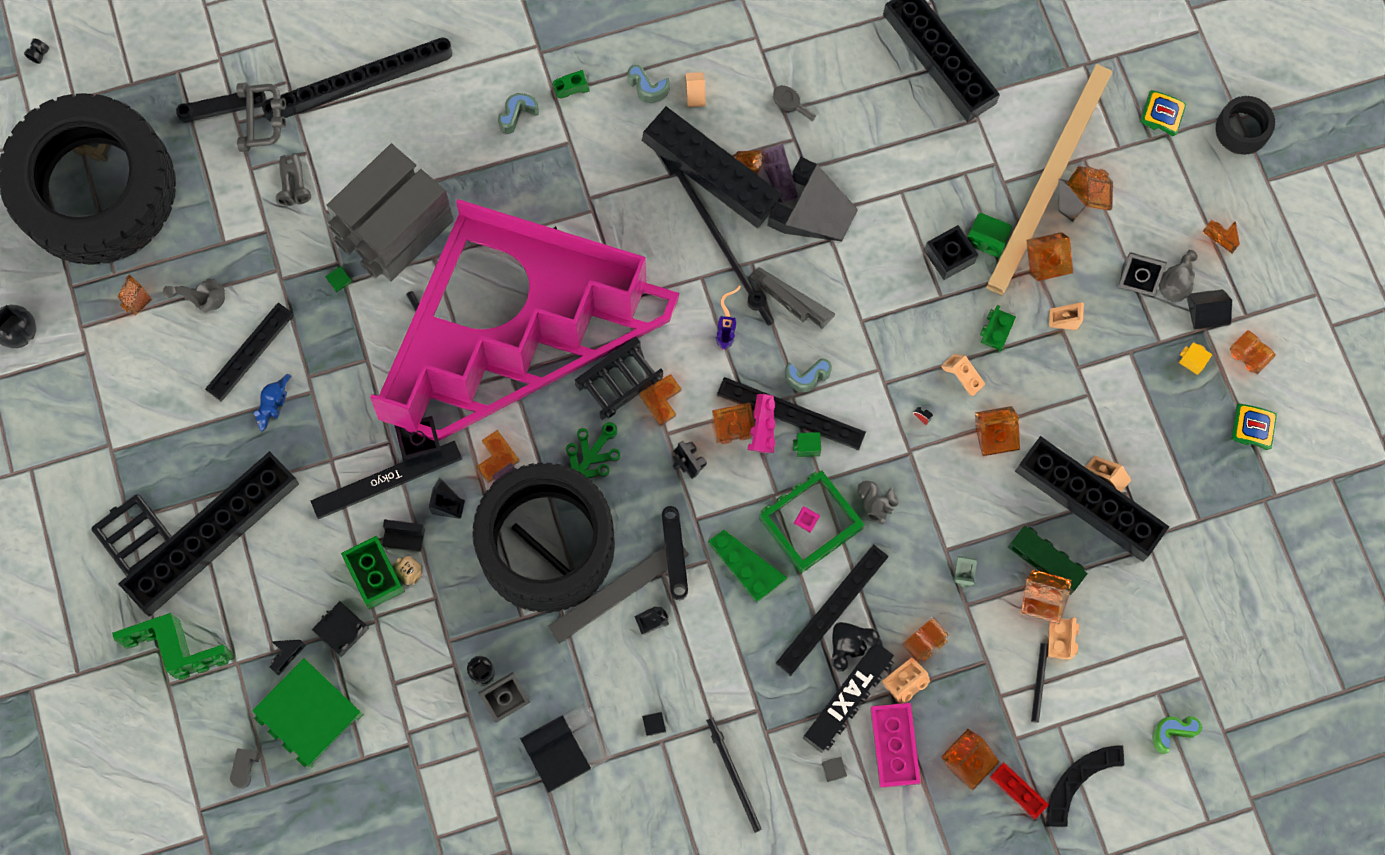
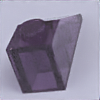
(779, 172)

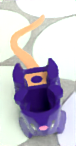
(726, 325)

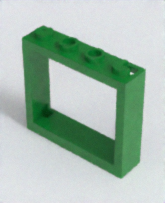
(830, 546)

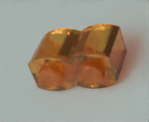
(1252, 352)
(925, 640)

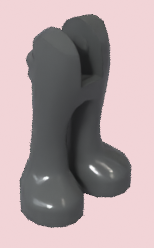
(287, 170)

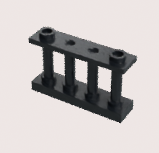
(616, 360)

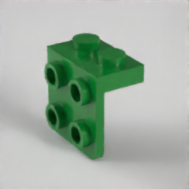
(989, 234)

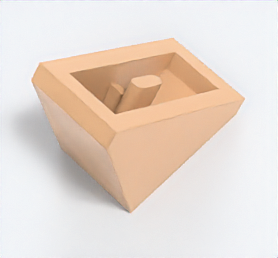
(695, 89)
(1067, 316)

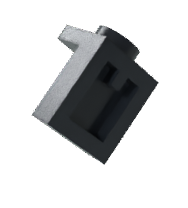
(652, 619)

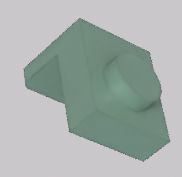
(965, 571)

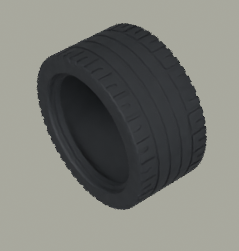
(544, 482)

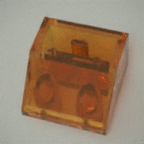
(1045, 596)

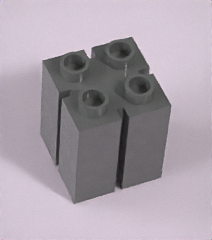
(389, 214)

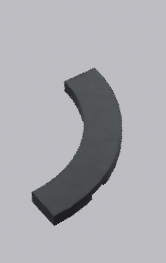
(1074, 777)

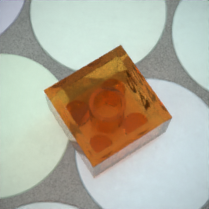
(1049, 256)

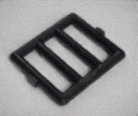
(115, 513)

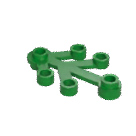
(591, 456)

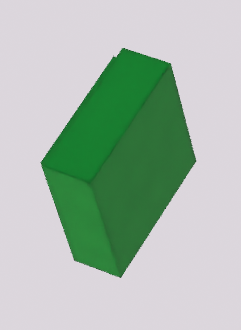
(338, 279)

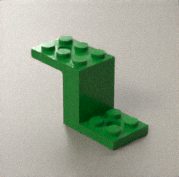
(173, 646)

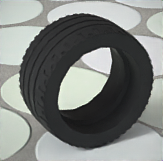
(1255, 108)

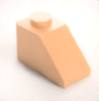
(1109, 472)

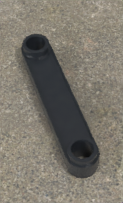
(216, 106)
(674, 553)

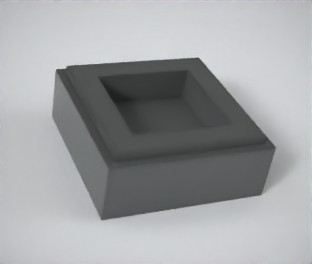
(834, 769)

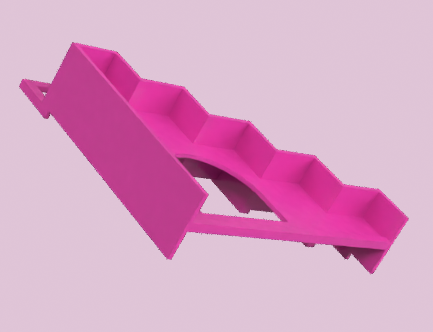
(567, 286)

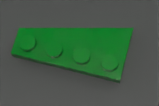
(750, 569)

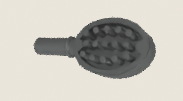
(789, 100)

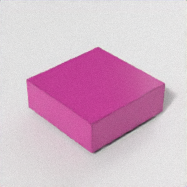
(806, 519)

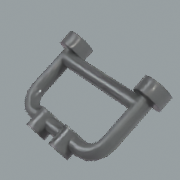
(277, 122)

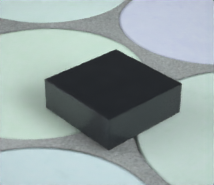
(654, 724)

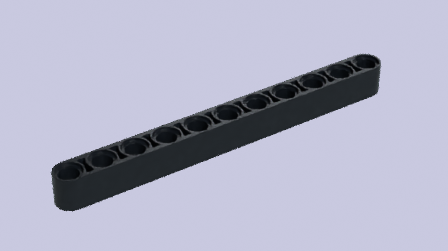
(365, 72)

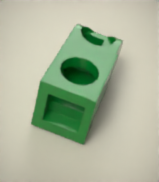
(570, 84)

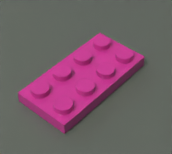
(895, 745)

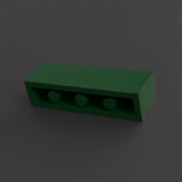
(1046, 558)

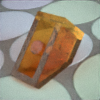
(133, 296)

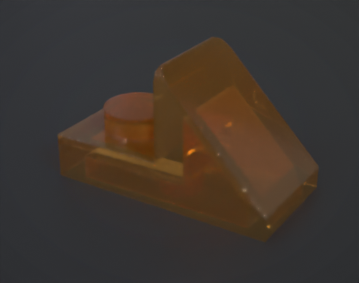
(751, 159)
(1226, 238)

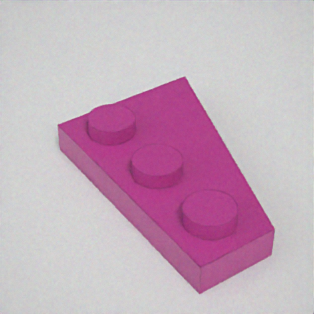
(763, 432)

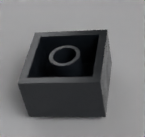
(950, 252)

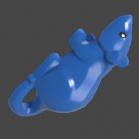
(271, 397)

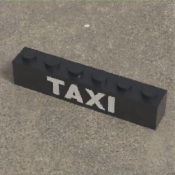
(848, 696)

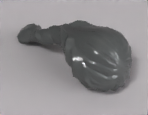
(1178, 280)
(206, 297)

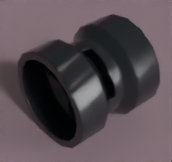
(36, 51)

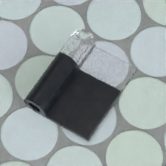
(566, 747)

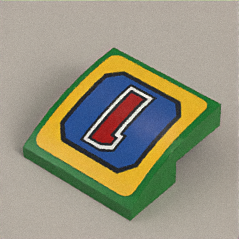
(1163, 112)
(1254, 426)

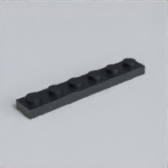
(249, 352)

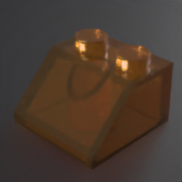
(1092, 187)
(732, 423)
(997, 430)
(970, 759)

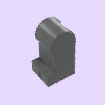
(242, 766)

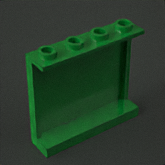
(306, 713)

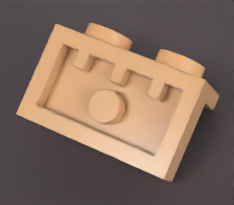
(1062, 639)
(906, 681)

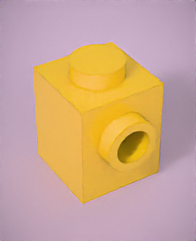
(1195, 357)

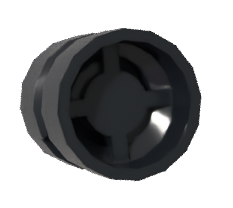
(481, 671)

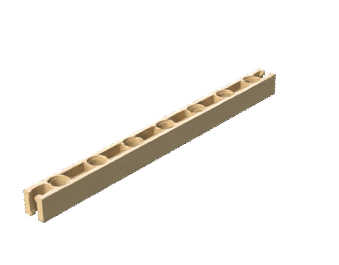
(1049, 180)

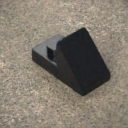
(290, 650)

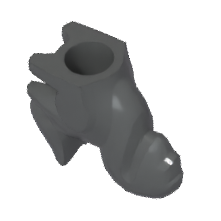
(876, 505)

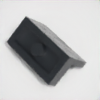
(403, 535)

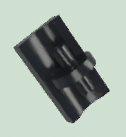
(686, 461)

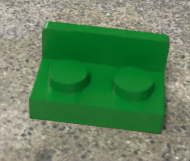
(998, 328)

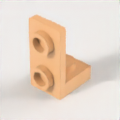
(965, 373)

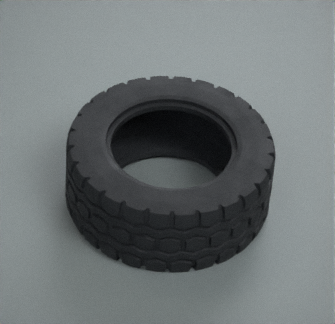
(52, 133)

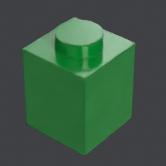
(807, 444)

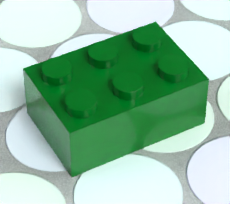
(372, 572)

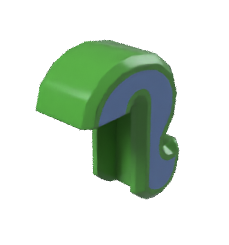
(1174, 726)

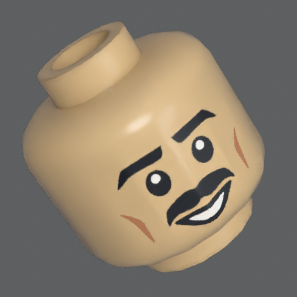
(408, 570)

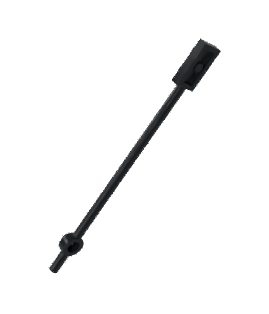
(754, 305)

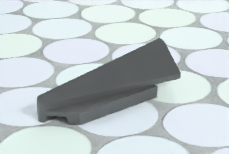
(793, 300)

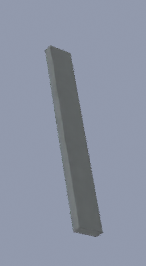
(610, 596)

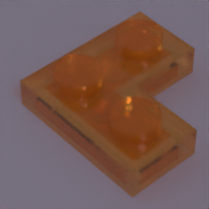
(656, 399)
(501, 456)

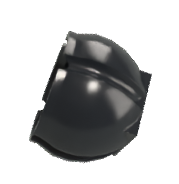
(22, 330)

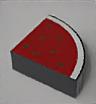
(924, 416)

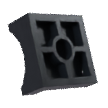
(340, 628)

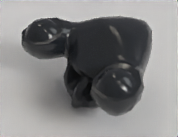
(850, 641)

